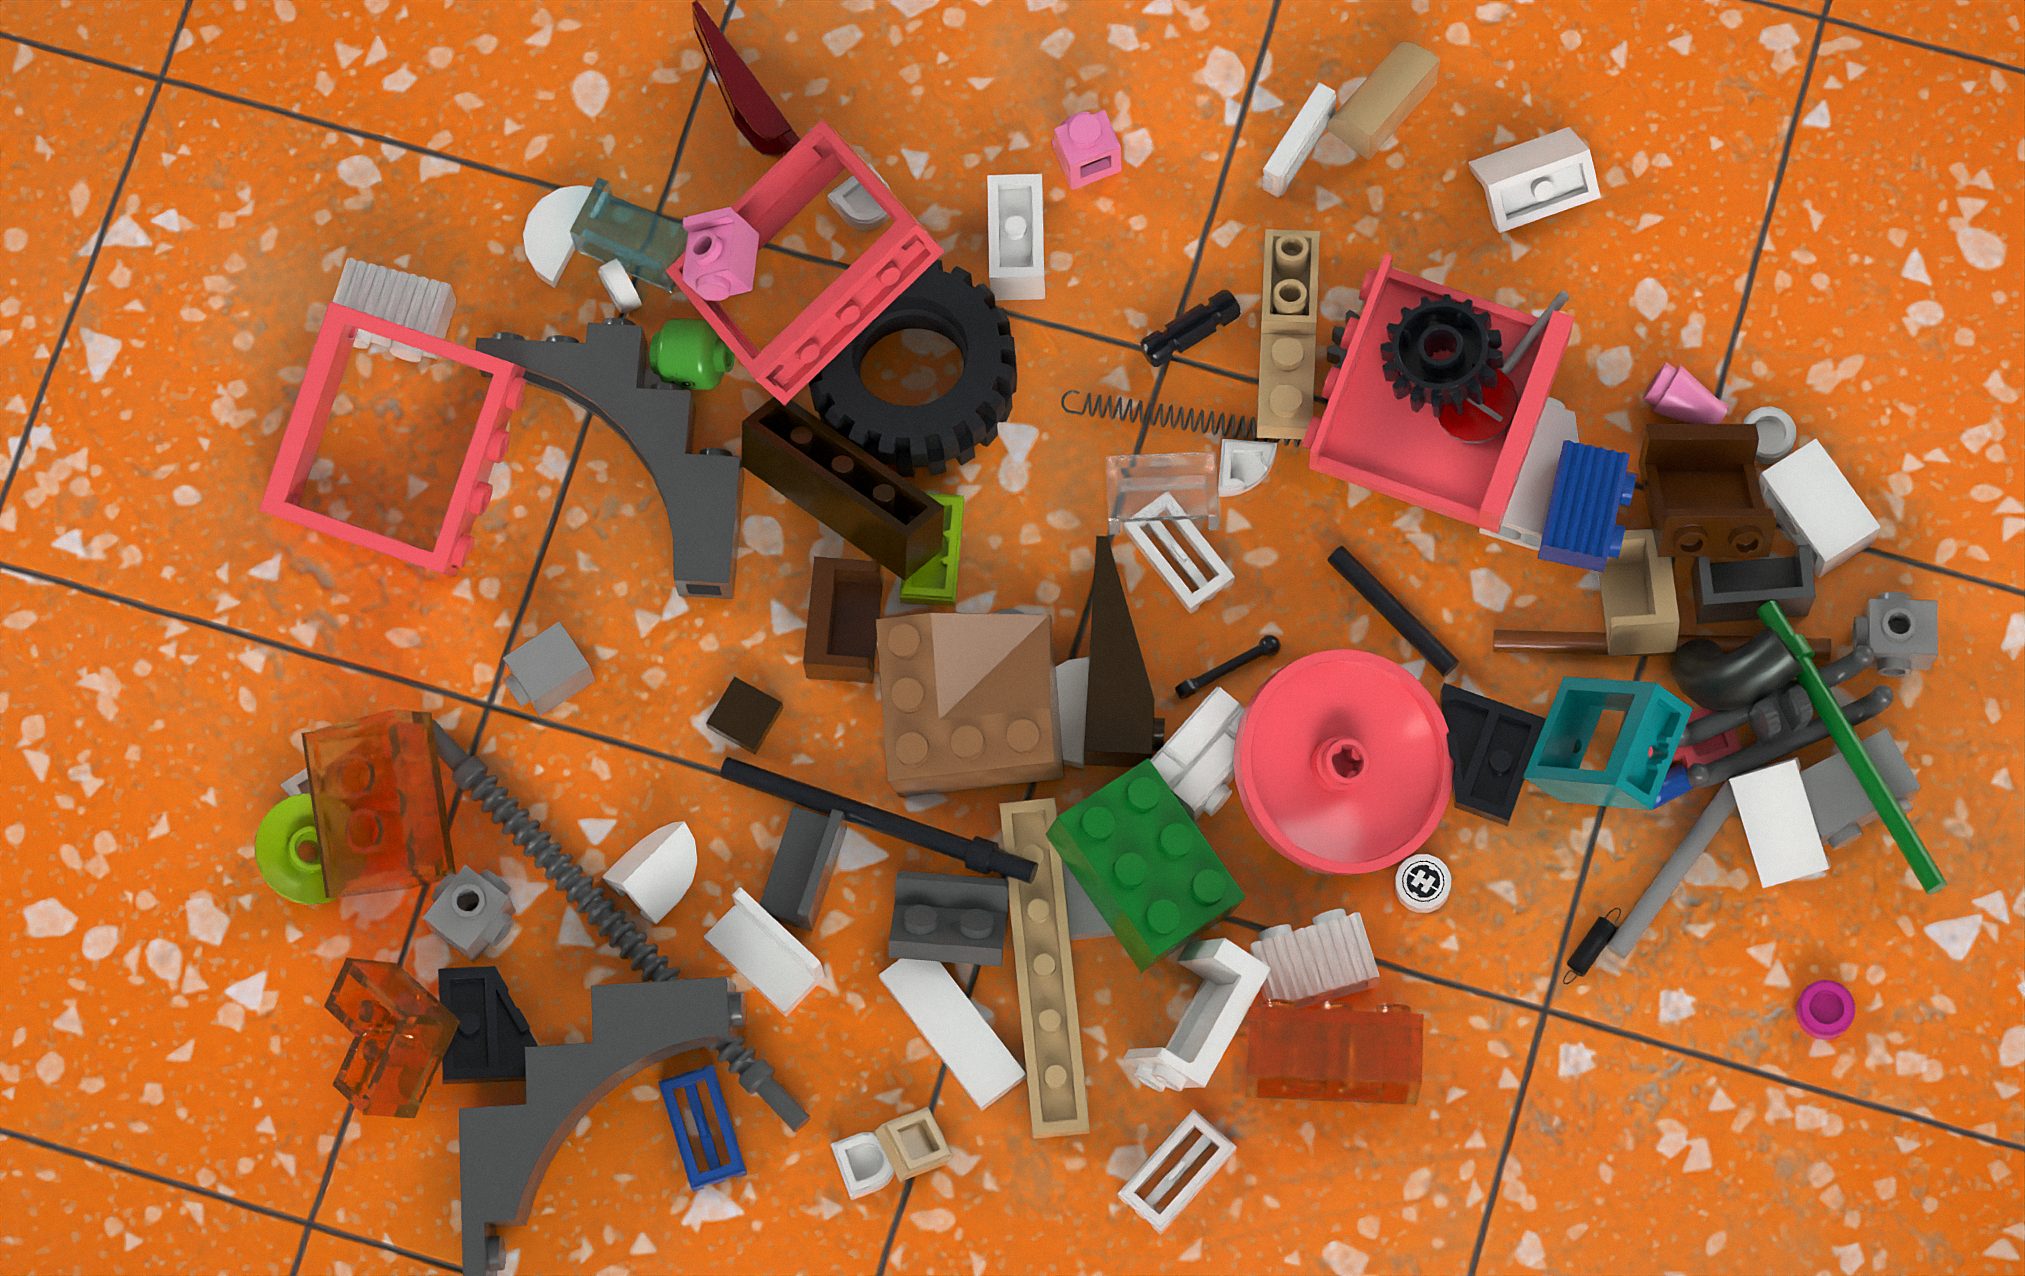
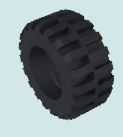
(961, 417)

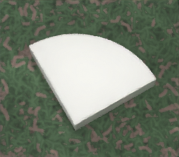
(1244, 465)

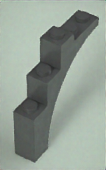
(658, 424)

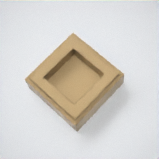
(913, 1144)

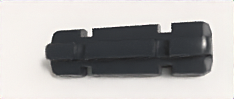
(1190, 328)

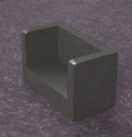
(1740, 587)

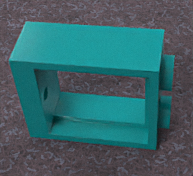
(1631, 776)

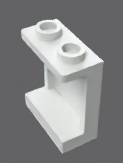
(1211, 1020)

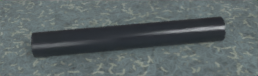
(1393, 611)

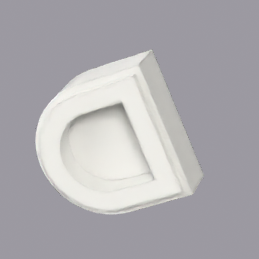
(857, 205)
(862, 1164)

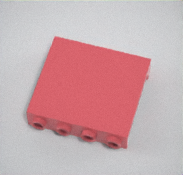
(1406, 453)

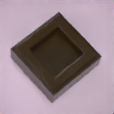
(744, 715)

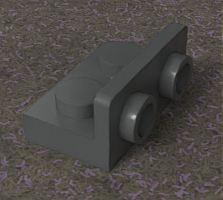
(949, 918)

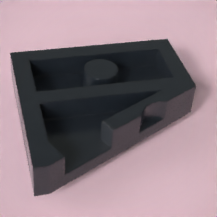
(1488, 750)
(490, 1030)

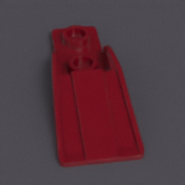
(745, 98)

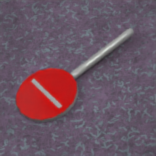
(1500, 404)

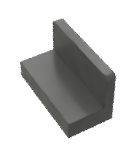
(803, 867)

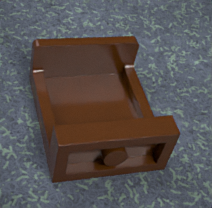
(1705, 491)

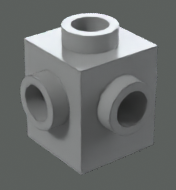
(1899, 633)
(466, 929)

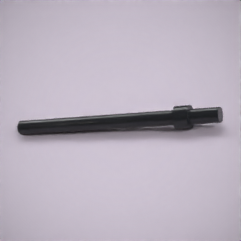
(978, 854)

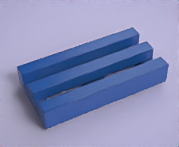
(717, 1173)

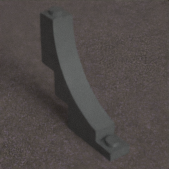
(513, 1145)

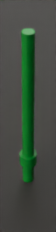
(1855, 752)

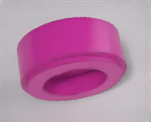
(1825, 1009)

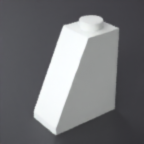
(1532, 494)

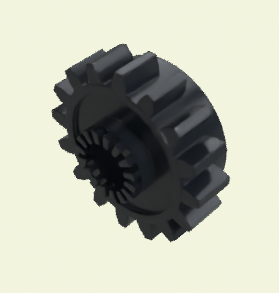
(1447, 381)

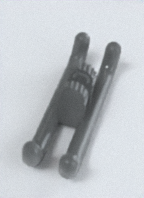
(1781, 721)

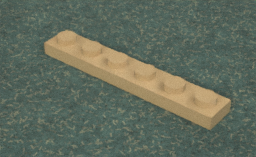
(1045, 974)

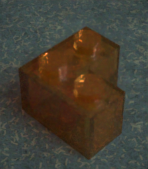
(396, 1039)

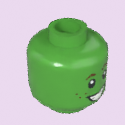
(690, 354)

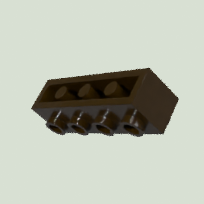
(843, 486)

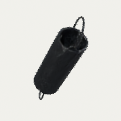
(1591, 946)

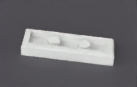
(953, 1029)

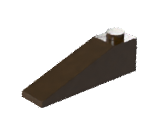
(1119, 696)

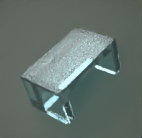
(635, 237)

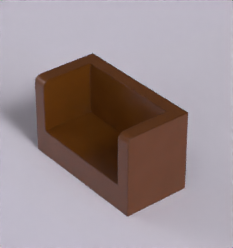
(843, 620)

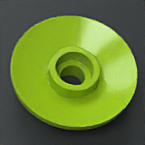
(277, 851)

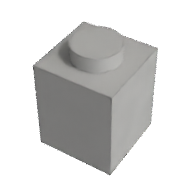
(547, 670)

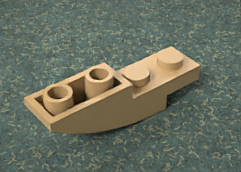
(1288, 333)

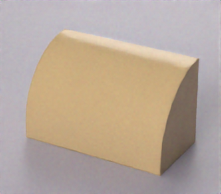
(1385, 98)

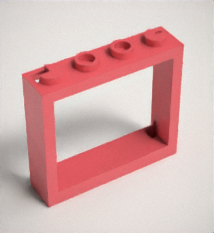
(852, 298)
(312, 413)

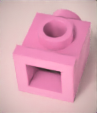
(1084, 140)
(719, 254)

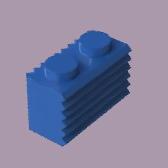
(1585, 507)

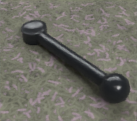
(1268, 646)

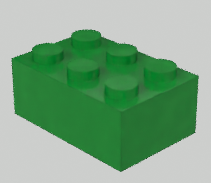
(1145, 865)

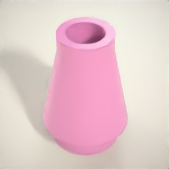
(1683, 398)

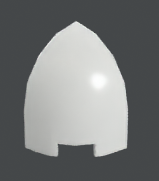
(656, 870)

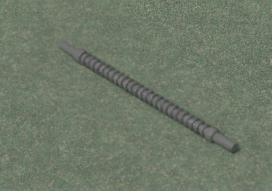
(471, 775)

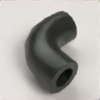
(1737, 677)

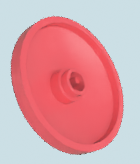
(1343, 762)

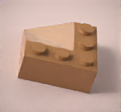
(968, 701)

